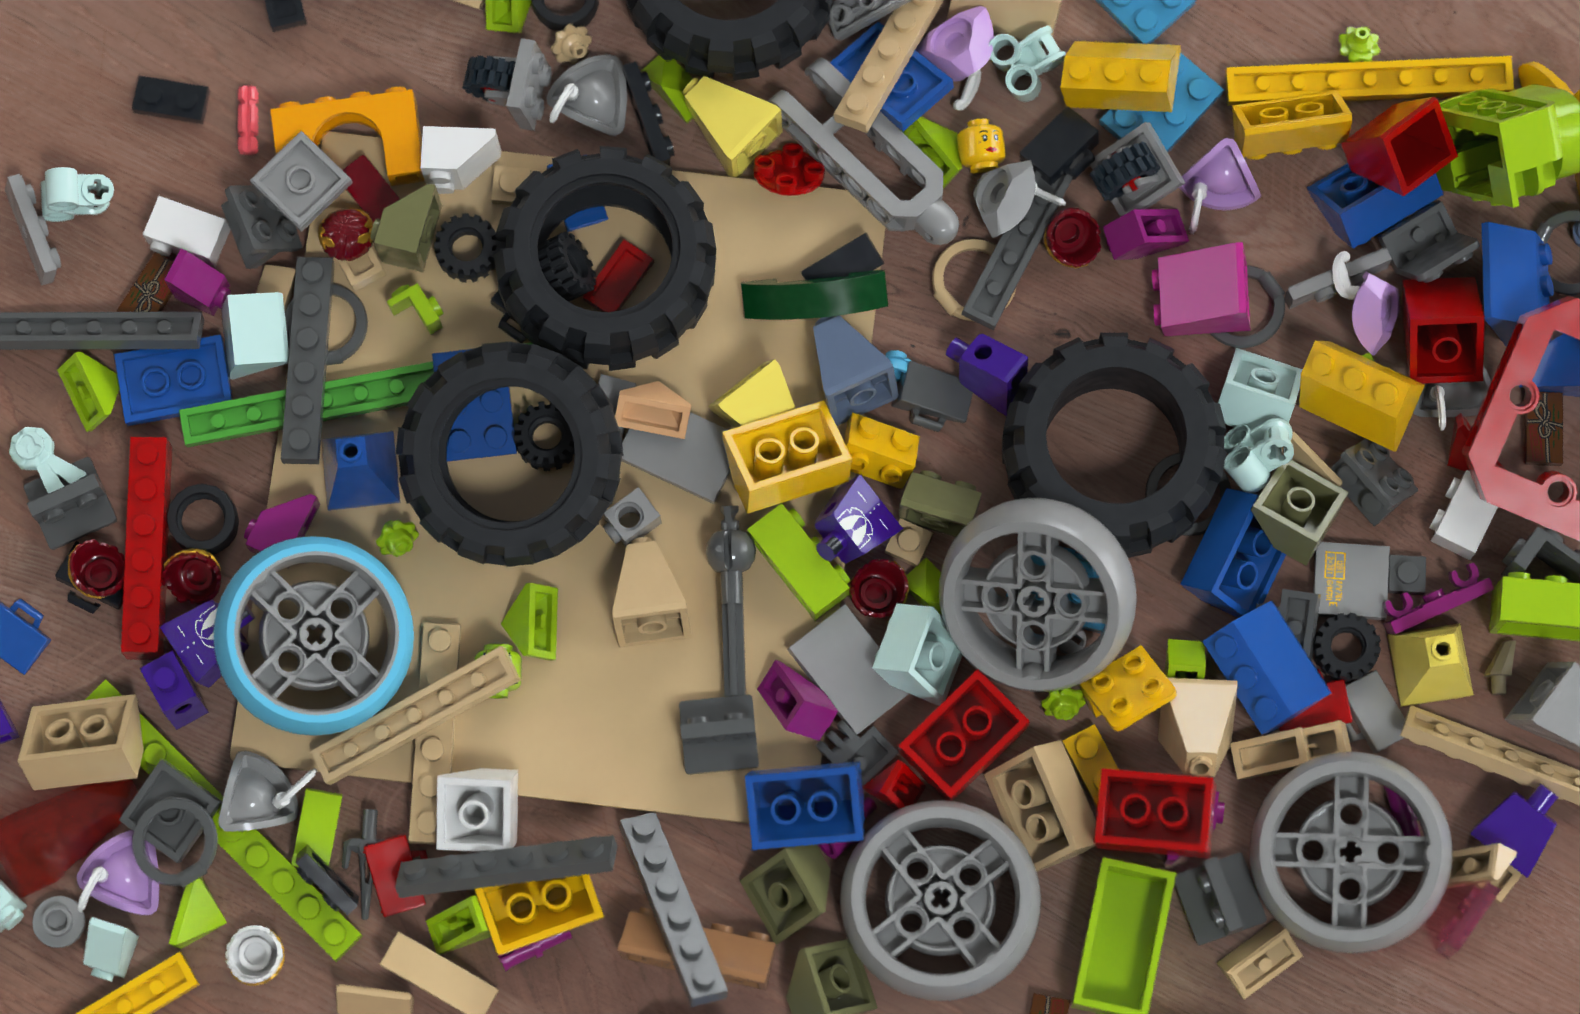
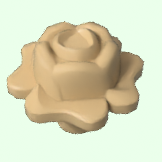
(571, 44)

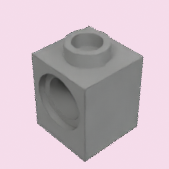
(635, 503)

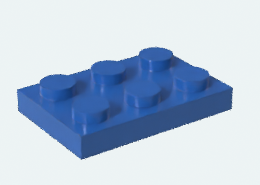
(916, 89)
(163, 381)
(483, 426)

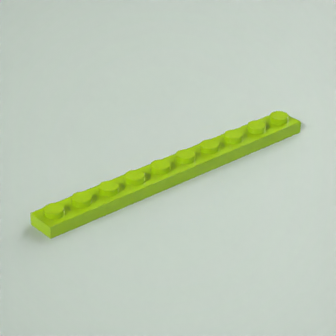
(255, 852)

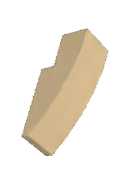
(1287, 749)
(438, 976)

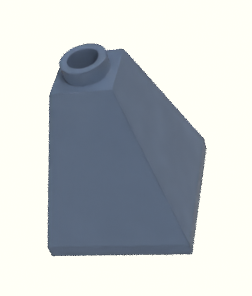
(852, 370)

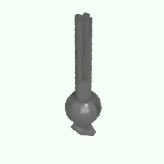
(731, 554)

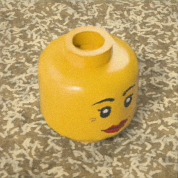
(981, 146)

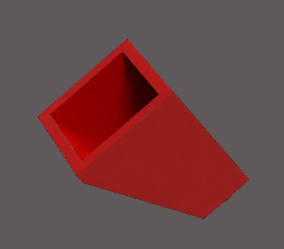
(1402, 145)

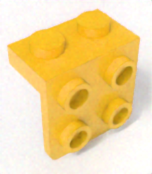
(1128, 689)

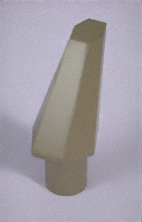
(1501, 667)

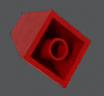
(1443, 330)

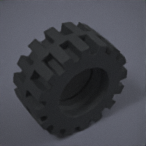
(457, 228)
(1346, 624)

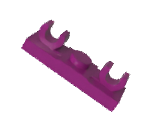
(1436, 601)

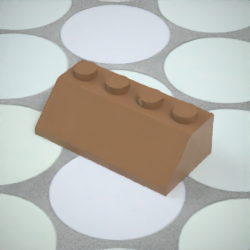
(739, 958)

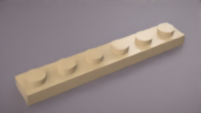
(885, 64)
(415, 715)
(435, 747)
(1491, 753)

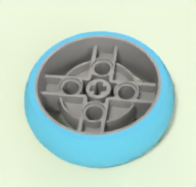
(266, 588)

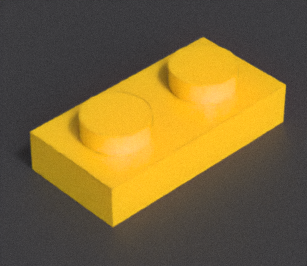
(1088, 756)

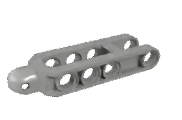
(922, 213)

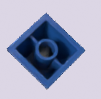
(1560, 367)
(360, 470)

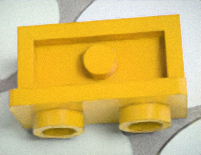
(880, 450)

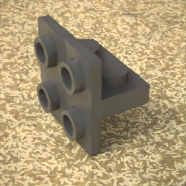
(258, 226)
(1373, 480)
(71, 510)
(718, 734)
(1219, 898)

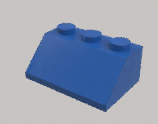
(1363, 208)
(1513, 275)
(1234, 558)
(1269, 666)
(805, 805)

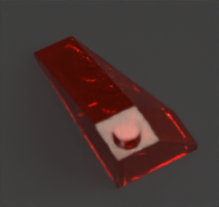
(54, 834)

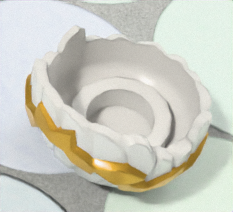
(255, 955)

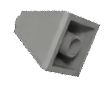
(1552, 705)

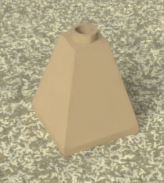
(648, 598)
(1198, 724)

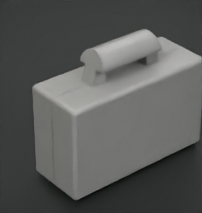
(1374, 713)

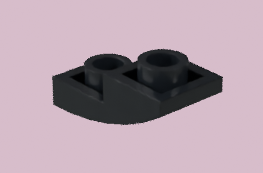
(854, 256)

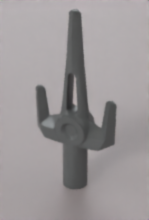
(369, 836)

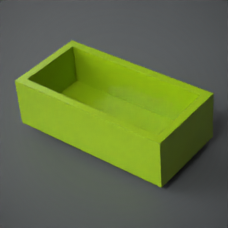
(1536, 607)
(1123, 938)

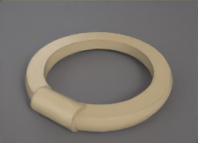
(941, 294)

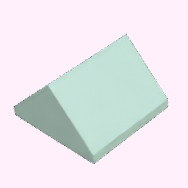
(254, 333)

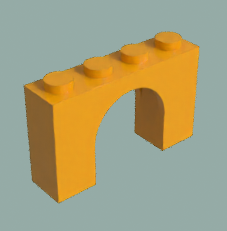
(388, 113)

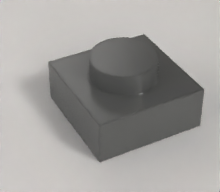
(1407, 574)

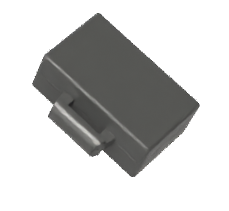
(932, 394)

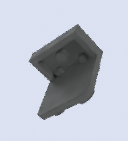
(1426, 244)
(1549, 548)

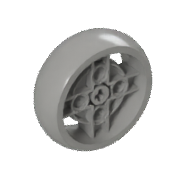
(1035, 661)
(1323, 877)
(977, 904)

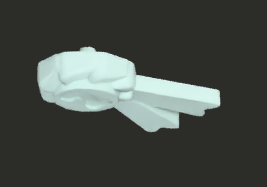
(35, 451)

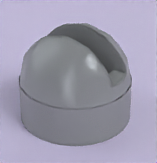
(1071, 647)

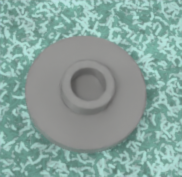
(58, 922)

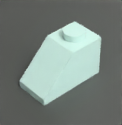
(109, 949)

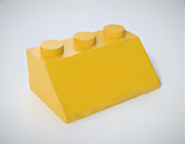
(1120, 76)
(1291, 124)
(1358, 394)
(786, 456)
(537, 910)

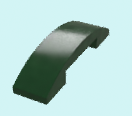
(814, 297)

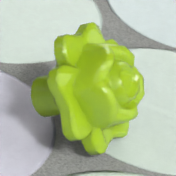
(1359, 44)
(397, 538)
(1063, 703)

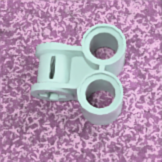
(1027, 60)
(68, 194)
(1255, 454)

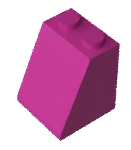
(1203, 291)

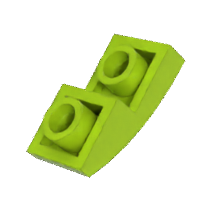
(318, 823)

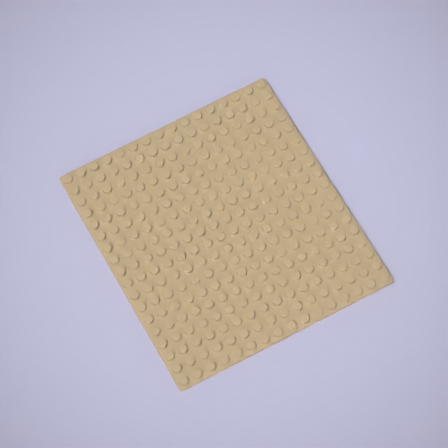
(601, 715)

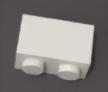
(186, 228)
(1464, 520)

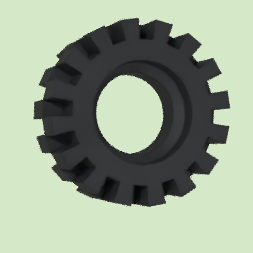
(566, 266)
(530, 451)

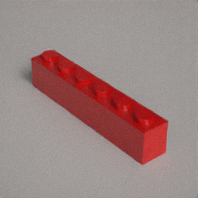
(146, 548)

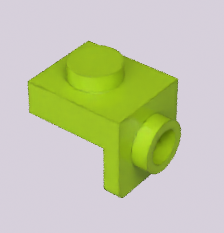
(426, 308)

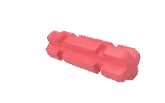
(247, 120)

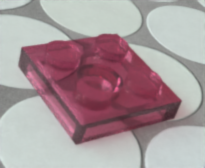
(1459, 929)

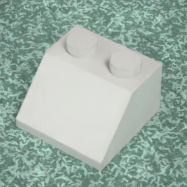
(457, 155)
(477, 810)

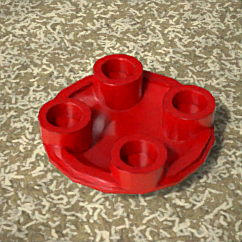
(788, 171)

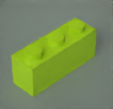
(797, 562)

